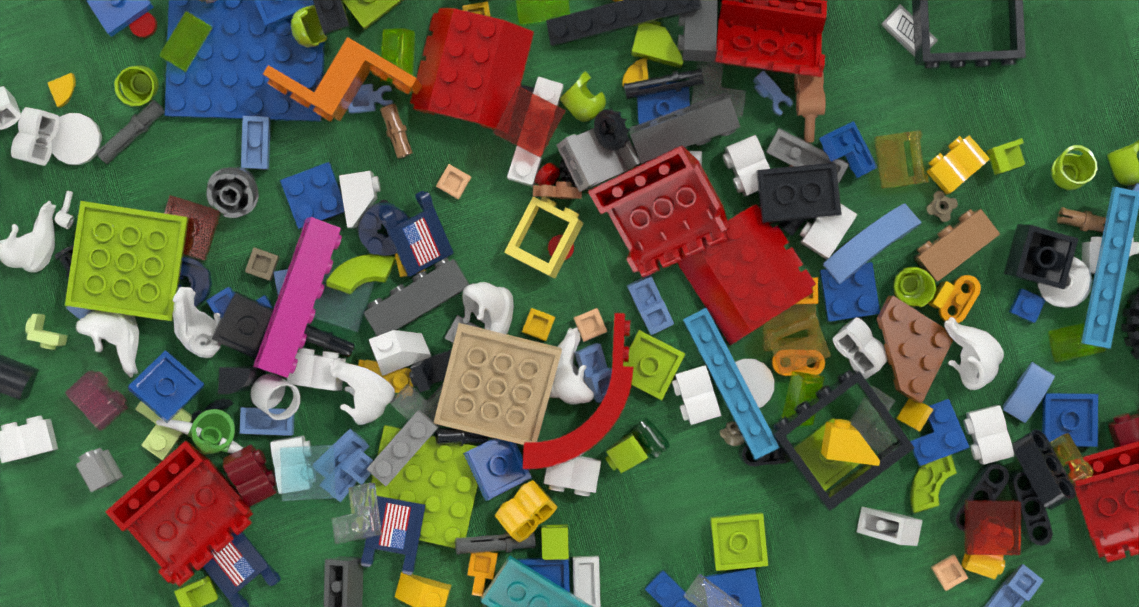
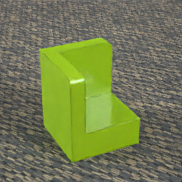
(1006, 156)
(555, 542)
(197, 593)

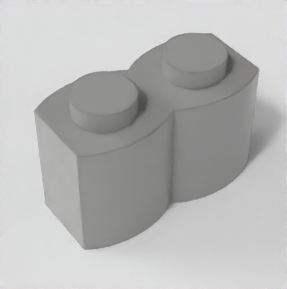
(98, 469)

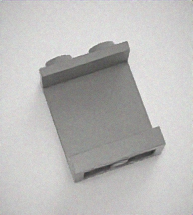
(591, 162)

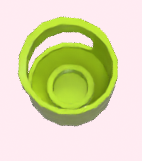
(137, 84)
(581, 101)
(1125, 164)
(1083, 167)

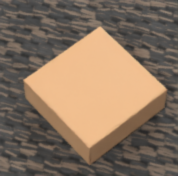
(453, 181)
(590, 324)
(949, 572)

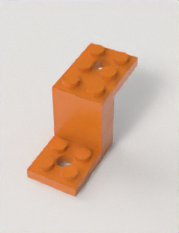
(343, 80)

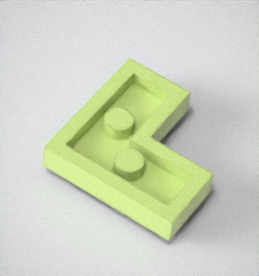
(162, 438)

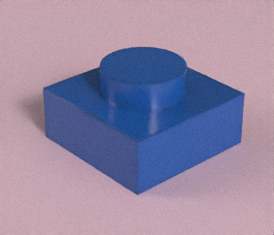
(1027, 305)

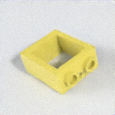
(564, 246)

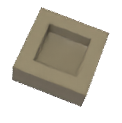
(262, 263)

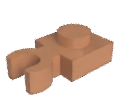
(561, 191)

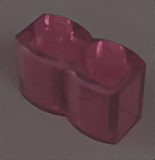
(96, 399)

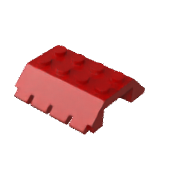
(772, 35)
(471, 66)
(663, 210)
(747, 275)
(1112, 501)
(182, 513)

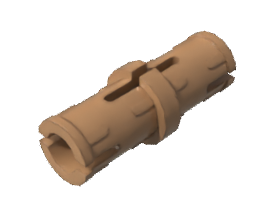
(396, 131)
(1083, 220)

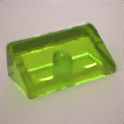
(541, 10)
(185, 41)
(399, 48)
(1067, 343)
(802, 388)

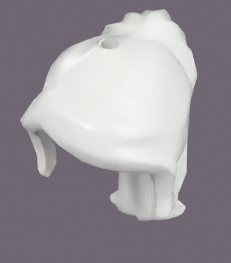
(33, 249)
(490, 305)
(192, 326)
(115, 329)
(979, 354)
(569, 380)
(368, 388)

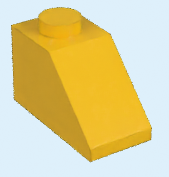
(846, 444)
(422, 591)

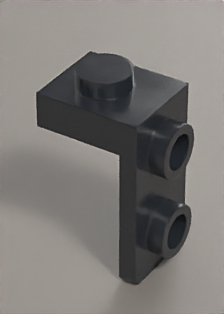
(429, 371)

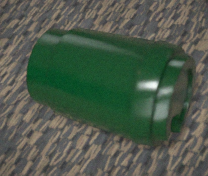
(650, 438)

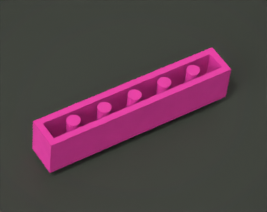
(297, 297)

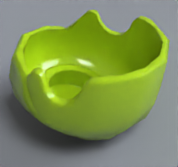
(307, 27)
(914, 286)

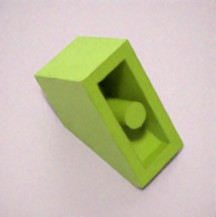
(656, 45)
(625, 453)

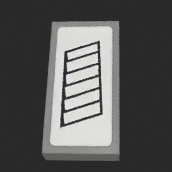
(900, 26)

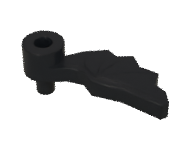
(217, 404)

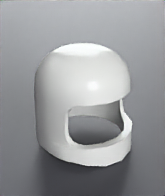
(269, 391)

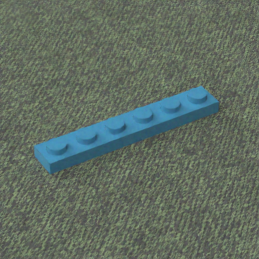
(1111, 267)
(731, 384)

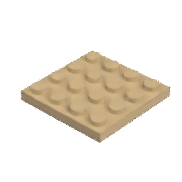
(497, 385)

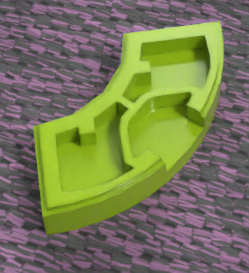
(359, 271)
(928, 482)

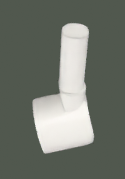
(62, 218)

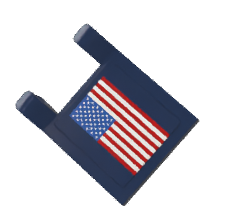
(419, 239)
(400, 530)
(237, 567)

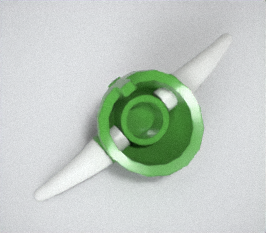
(210, 431)

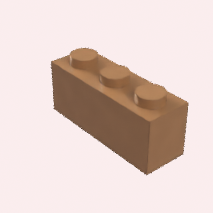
(956, 244)

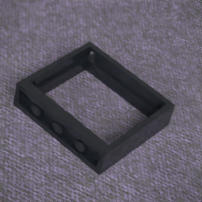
(960, 59)
(866, 472)

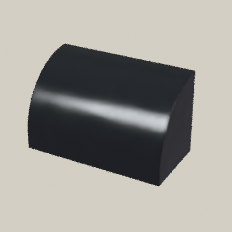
(16, 378)
(237, 378)

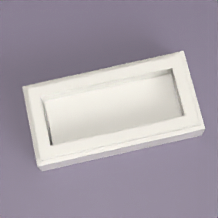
(587, 579)

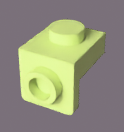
(47, 339)

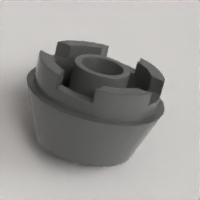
(232, 191)

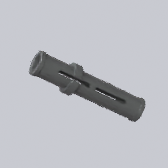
(139, 124)
(492, 543)

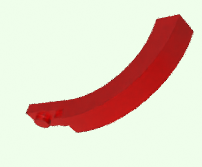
(578, 442)

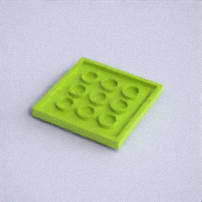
(126, 261)
(441, 481)

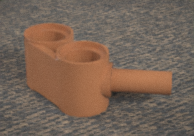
(809, 101)

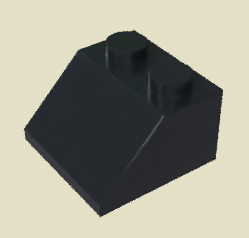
(1041, 256)

